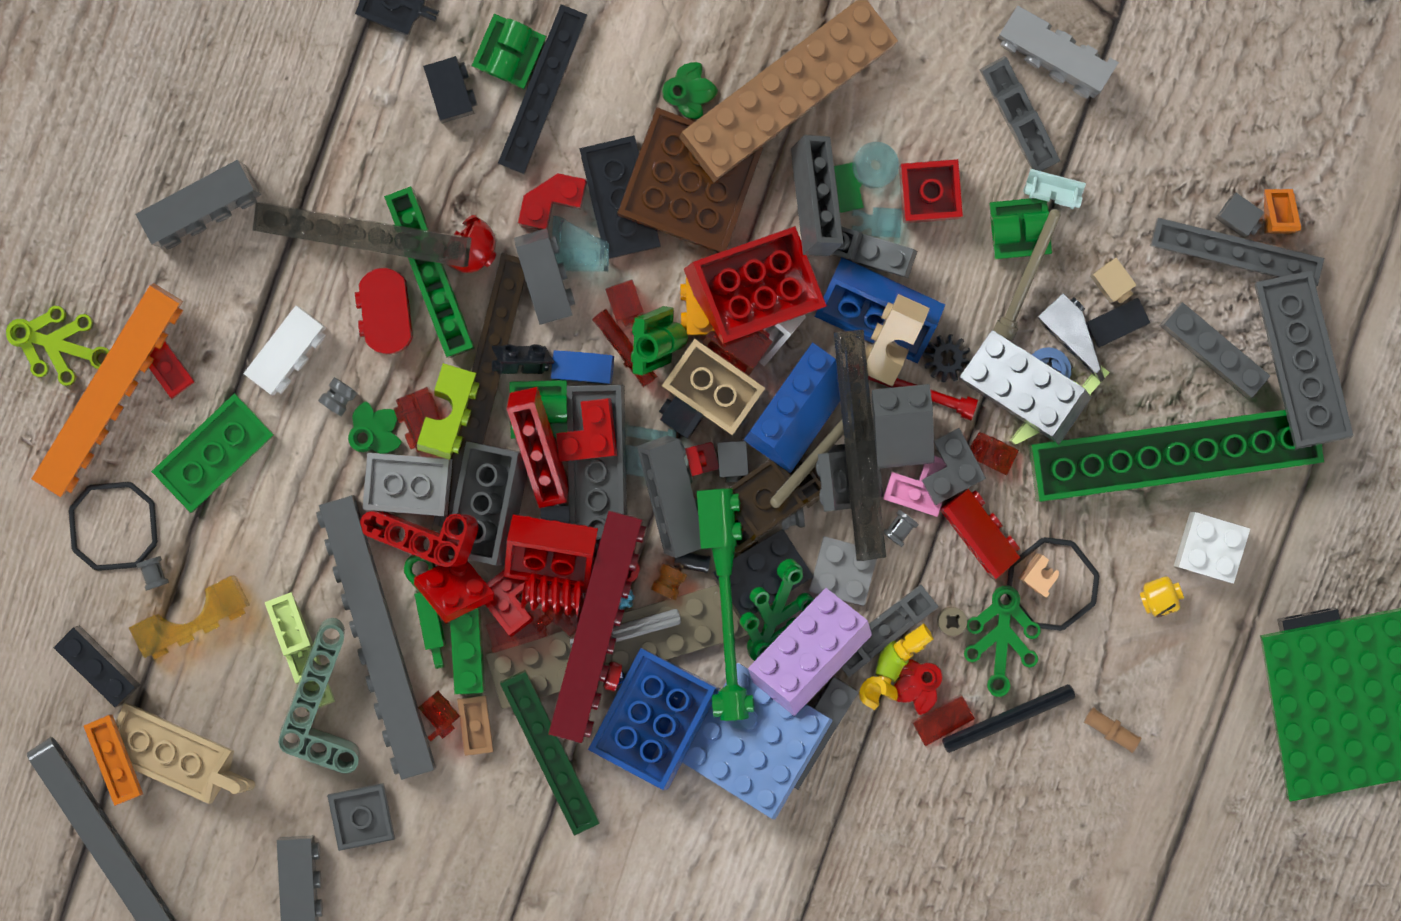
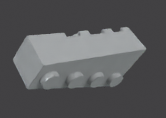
(1056, 53)

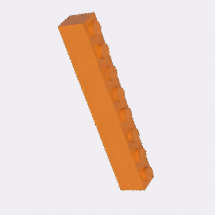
(107, 390)

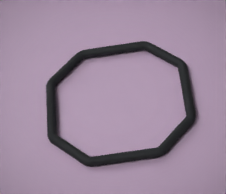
(110, 486)
(1089, 565)

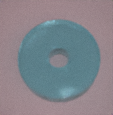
(866, 174)

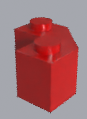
(557, 190)

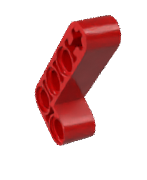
(415, 535)

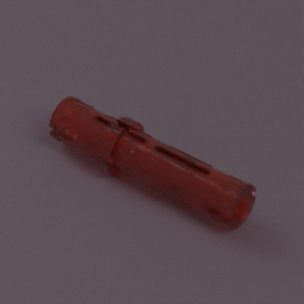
(620, 343)

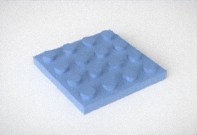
(758, 755)

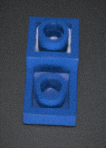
(582, 367)

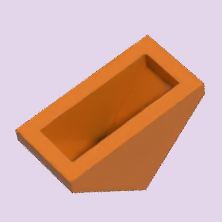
(1280, 212)

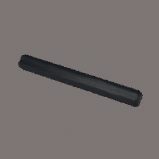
(1008, 718)

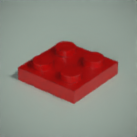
(453, 590)

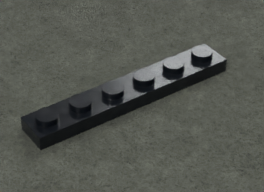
(542, 89)

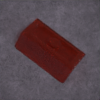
(943, 720)

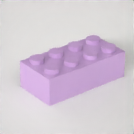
(810, 651)

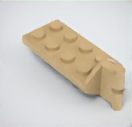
(178, 756)

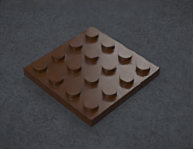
(676, 193)

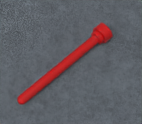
(963, 406)

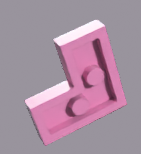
(912, 492)

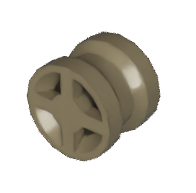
(951, 617)

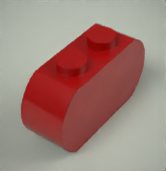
(384, 311)

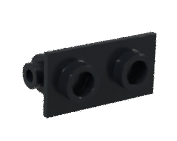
(533, 358)

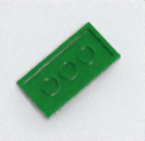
(213, 453)

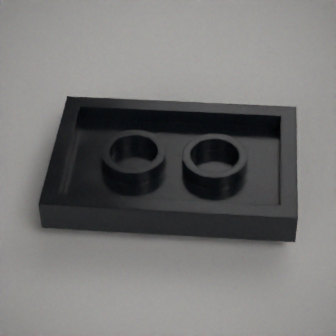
(759, 569)

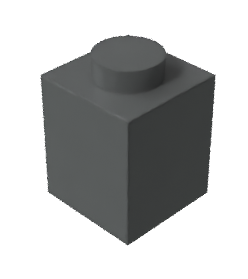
(1240, 215)
(733, 460)

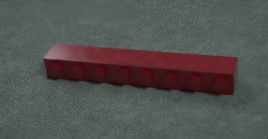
(596, 626)

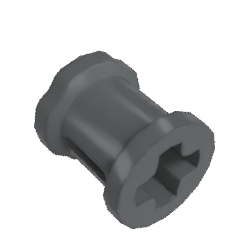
(900, 528)
(152, 573)

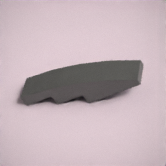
(1019, 114)

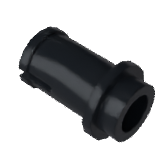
(693, 562)

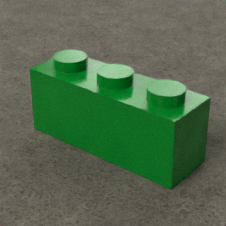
(468, 653)

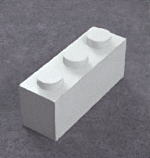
(286, 351)

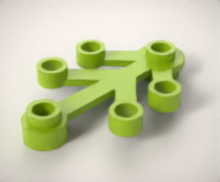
(53, 343)

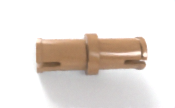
(1112, 730)

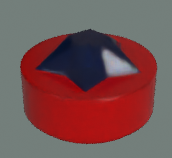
(614, 677)

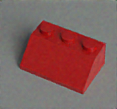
(981, 532)
(550, 550)

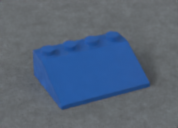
(654, 719)

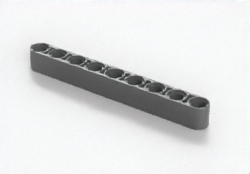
(98, 832)

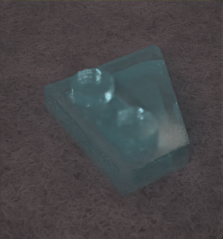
(579, 248)

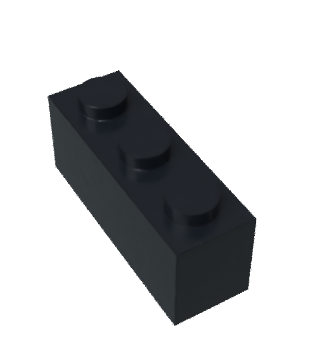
(96, 666)

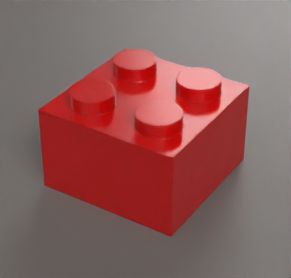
(930, 191)

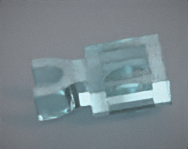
(882, 222)

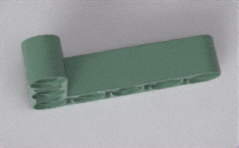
(311, 700)

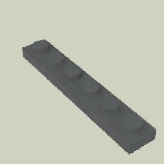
(1233, 250)

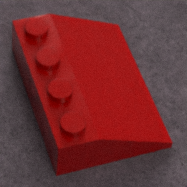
(755, 285)

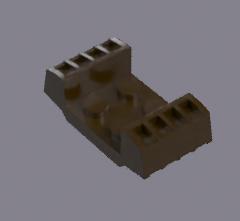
(755, 494)

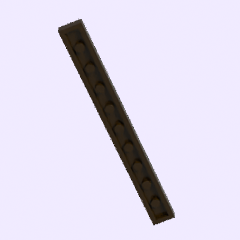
(495, 332)

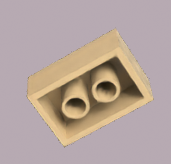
(713, 387)

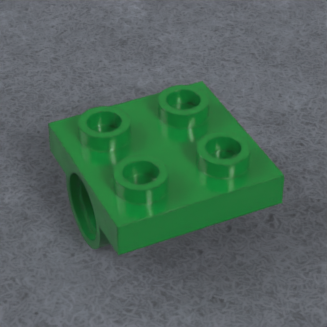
(509, 51)
(1017, 227)
(656, 340)
(554, 401)

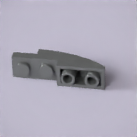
(876, 253)

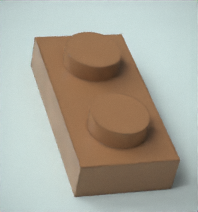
(475, 725)

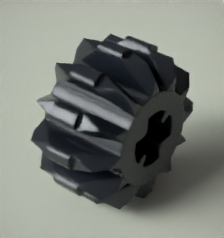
(937, 358)

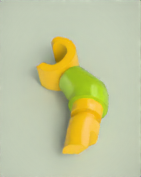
(890, 664)

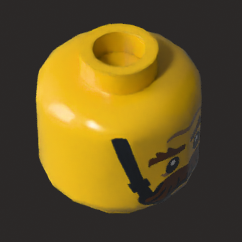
(1161, 596)

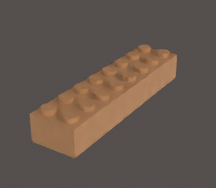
(788, 89)

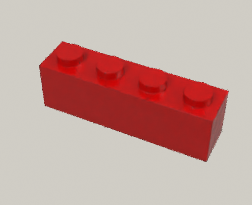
(538, 447)

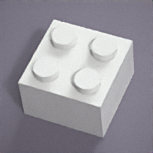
(1212, 547)

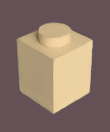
(1114, 281)

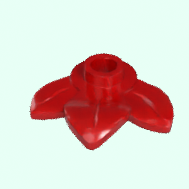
(914, 688)

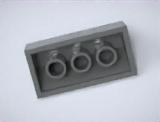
(491, 492)

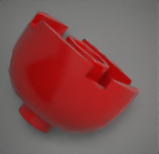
(482, 244)

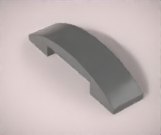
(891, 625)

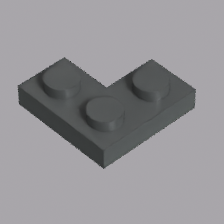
(960, 470)

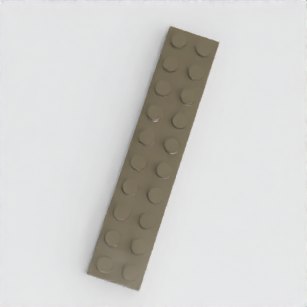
(548, 657)

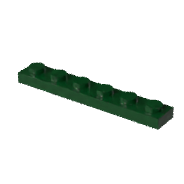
(549, 752)

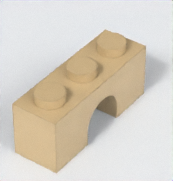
(902, 322)

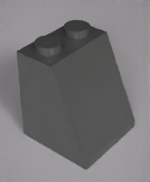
(903, 426)

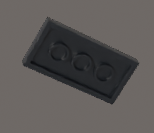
(607, 175)

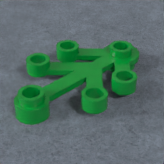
(791, 574)
(1002, 635)

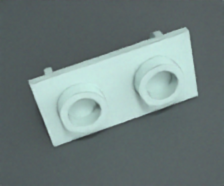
(1050, 186)

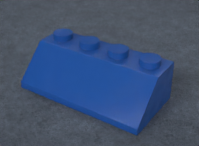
(859, 297)
(797, 409)

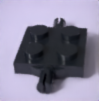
(395, 14)

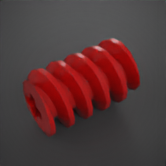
(552, 595)

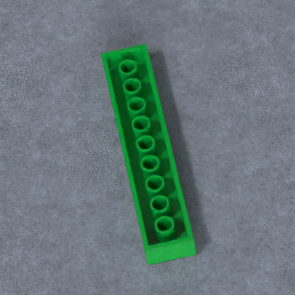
(1166, 455)

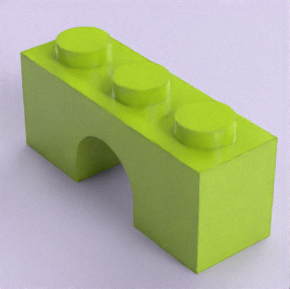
(441, 436)

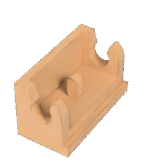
(1037, 577)

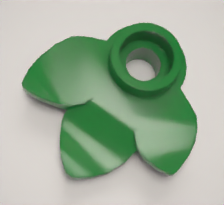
(693, 90)
(377, 426)

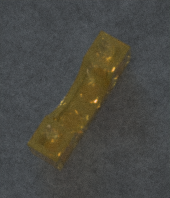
(221, 601)

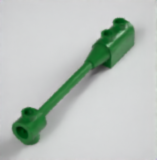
(720, 533)

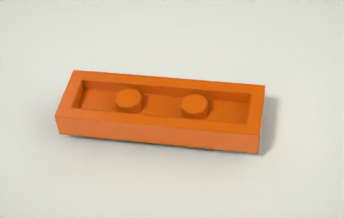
(113, 760)

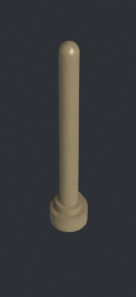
(1007, 325)
(806, 467)

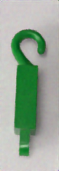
(428, 617)

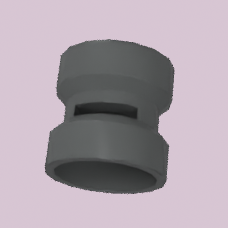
(337, 396)

